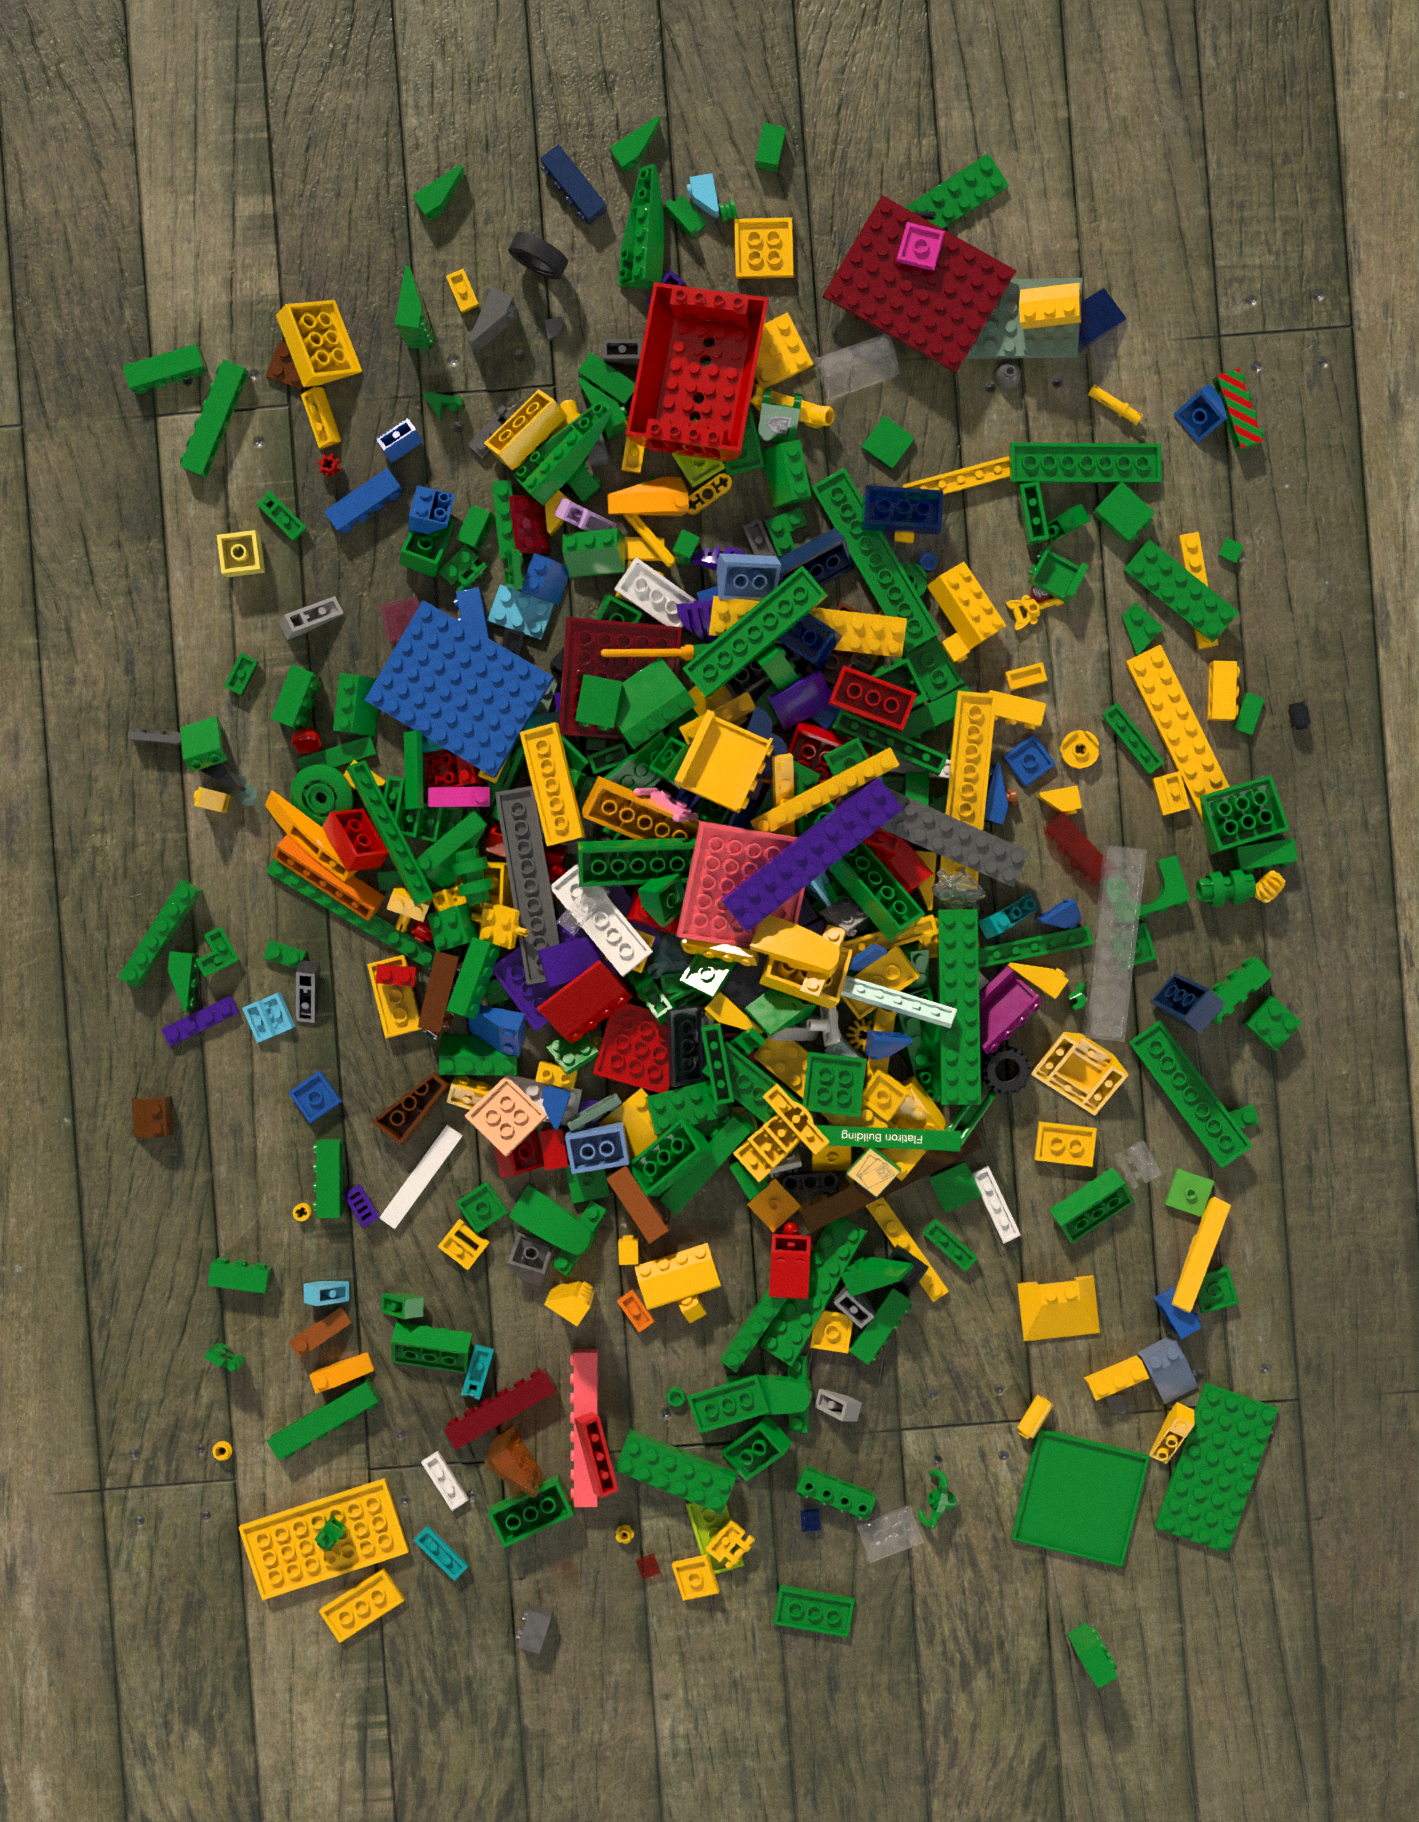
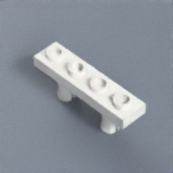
(827, 1024)

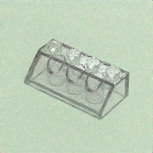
(857, 366)

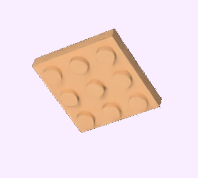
(505, 1116)

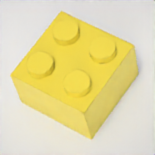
(240, 553)

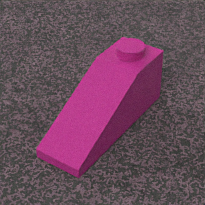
(458, 796)

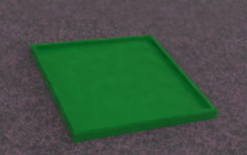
(1080, 1497)

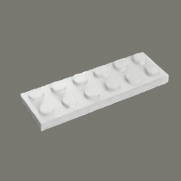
(606, 926)

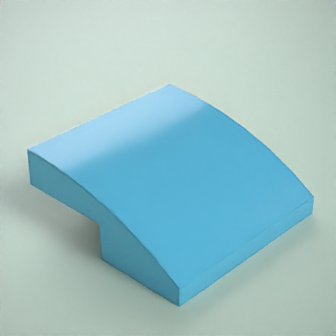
(268, 1017)

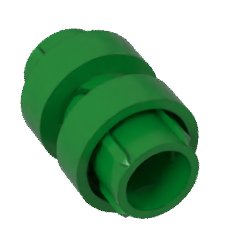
(474, 884)
(1234, 887)

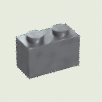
(534, 1628)

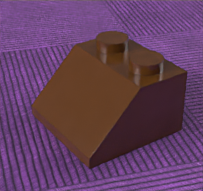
(152, 1117)

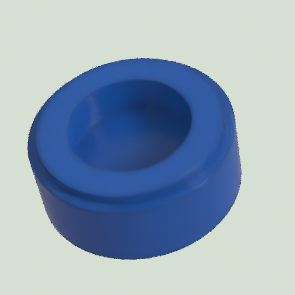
(928, 562)

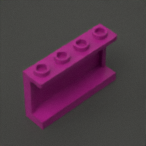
(1004, 1007)

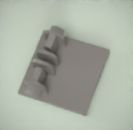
(844, 914)

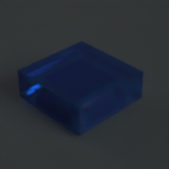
(810, 1520)

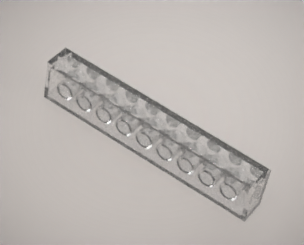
(1114, 942)

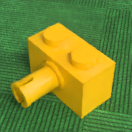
(403, 904)

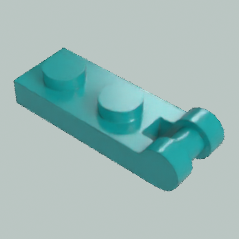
(477, 1371)

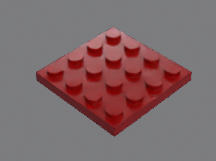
(635, 1049)

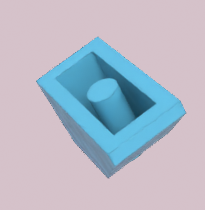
(704, 193)
(326, 1292)

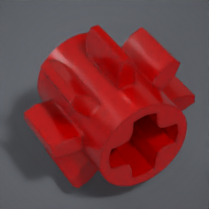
(334, 463)
(422, 931)

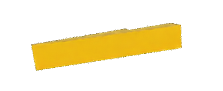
(1200, 1253)

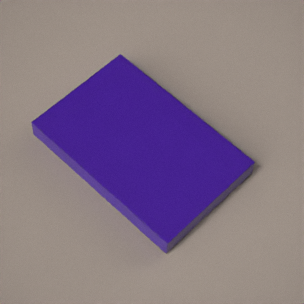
(800, 700)
(567, 960)

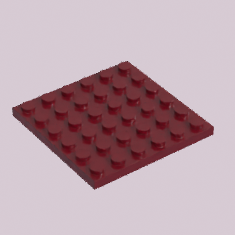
(583, 656)

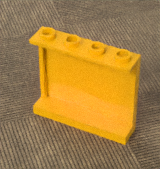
(723, 762)

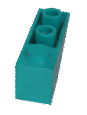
(1008, 916)

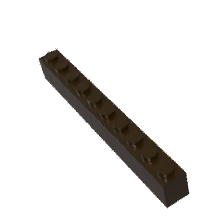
(854, 1196)

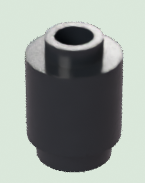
(1299, 715)

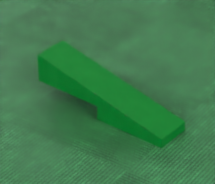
(650, 994)

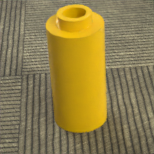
(1034, 1417)

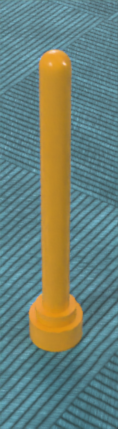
(685, 652)

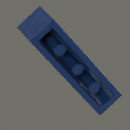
(573, 185)

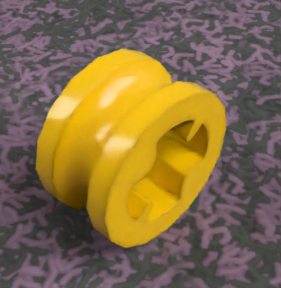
(298, 1207)

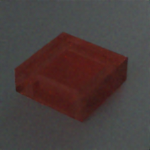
(648, 1566)

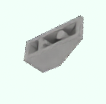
(310, 617)

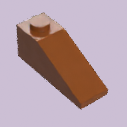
(320, 1332)

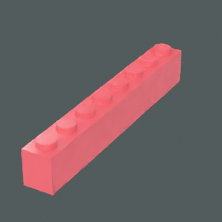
(584, 1401)

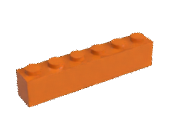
(351, 893)

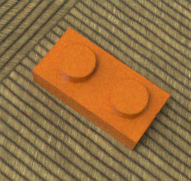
(635, 1310)

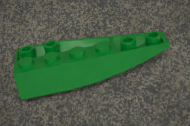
(644, 234)
(563, 453)
(923, 1053)

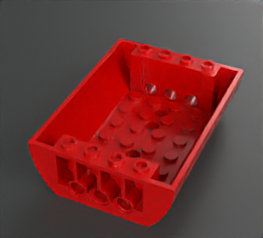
(673, 373)

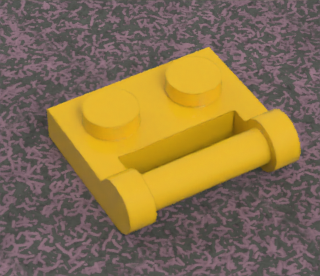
(459, 1249)

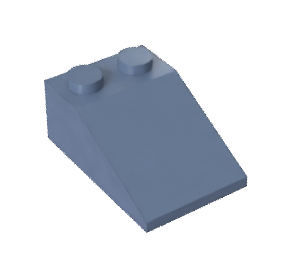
(1168, 1369)

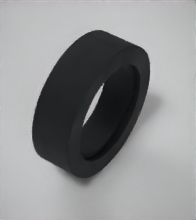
(538, 255)

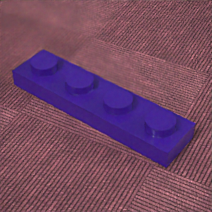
(200, 1020)

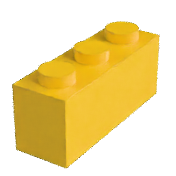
(1222, 690)
(1018, 710)
(1116, 1377)

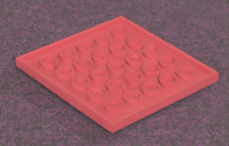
(719, 863)

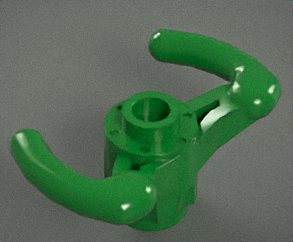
(938, 1499)

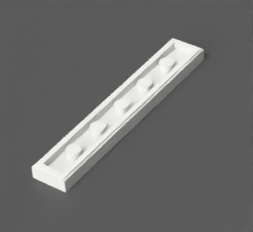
(421, 1176)

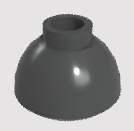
(1007, 375)

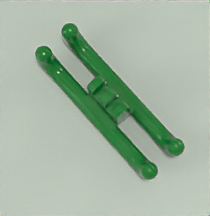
(970, 1116)

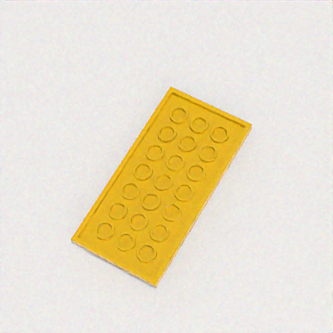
(288, 1557)

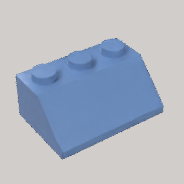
(747, 576)

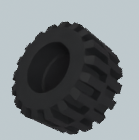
(1017, 1081)

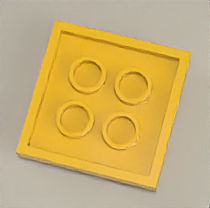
(763, 248)
(780, 352)

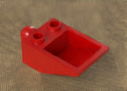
(788, 1266)

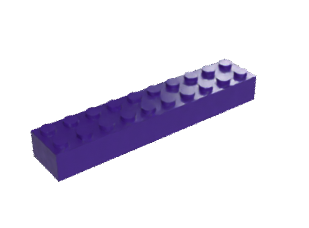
(811, 853)

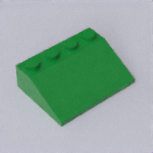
(412, 315)
(650, 703)
(1242, 814)

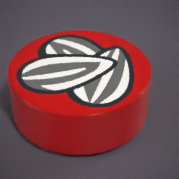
(1038, 594)

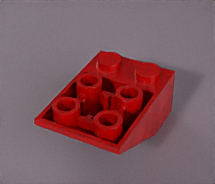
(450, 770)

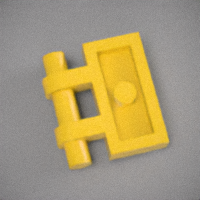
(726, 1540)

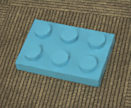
(520, 612)

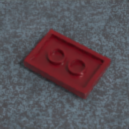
(529, 525)

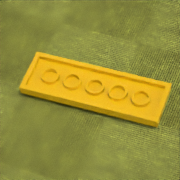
(552, 784)

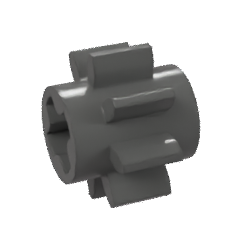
(863, 663)

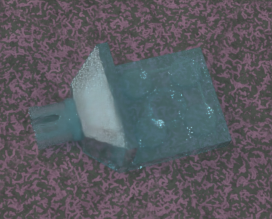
(669, 956)

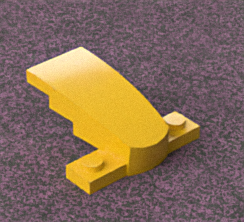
(801, 950)
(779, 1135)

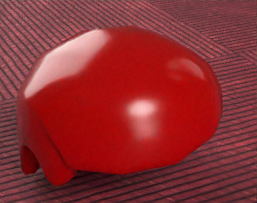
(306, 740)

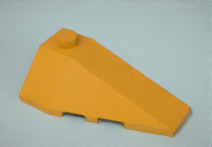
(656, 497)

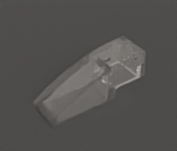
(583, 908)

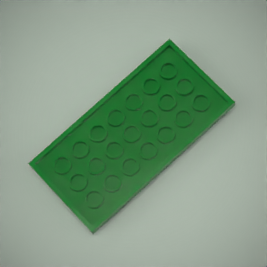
(1216, 1467)

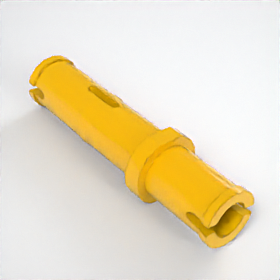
(1115, 404)

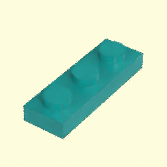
(440, 1552)

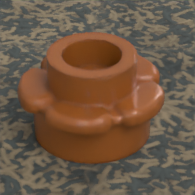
(1012, 797)

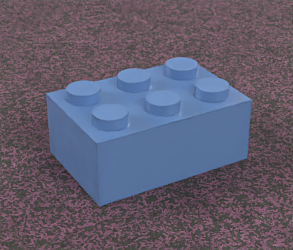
(597, 1148)

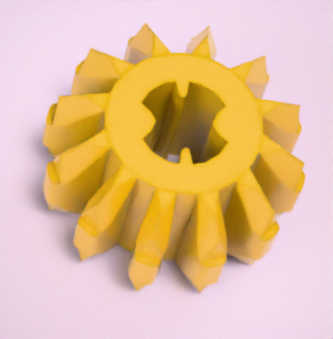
(1269, 886)
(856, 1032)

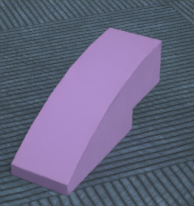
(582, 517)

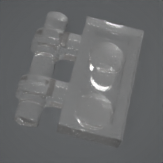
(1142, 1160)

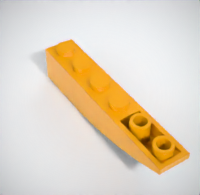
(306, 834)

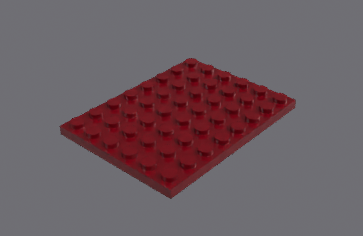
(922, 308)

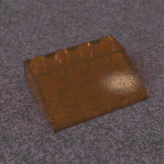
(514, 1462)

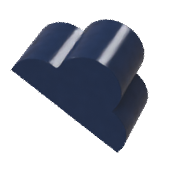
(761, 725)

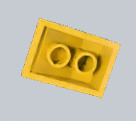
(729, 1013)

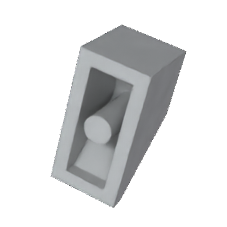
(838, 1405)

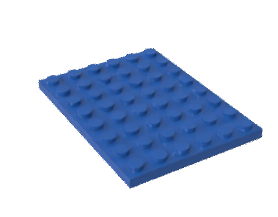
(459, 688)

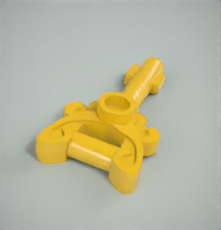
(1032, 609)

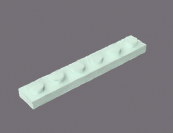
(899, 1002)

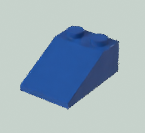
(500, 1029)

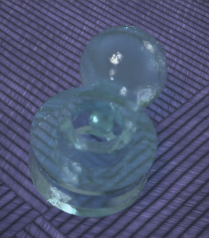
(250, 791)

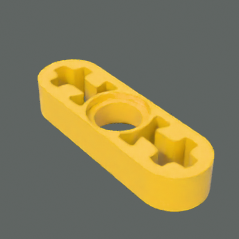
(722, 490)

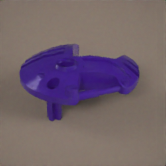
(697, 614)

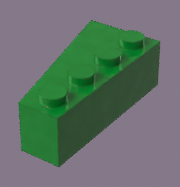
(1238, 985)

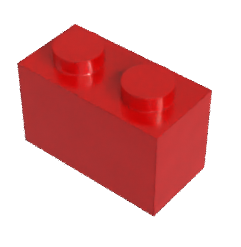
(397, 975)
(554, 1148)

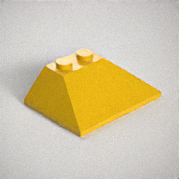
(1081, 1071)
(1058, 1309)

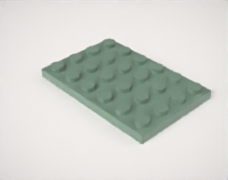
(1006, 339)

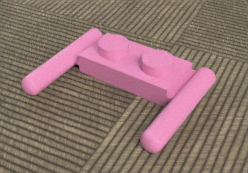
(664, 799)

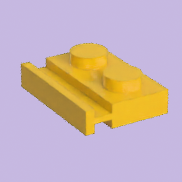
(1170, 793)

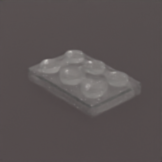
(889, 1533)

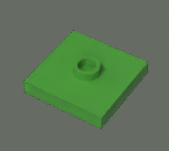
(1189, 1192)

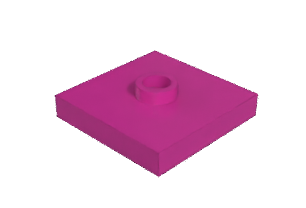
(920, 246)

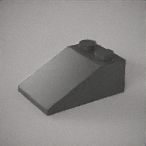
(493, 318)

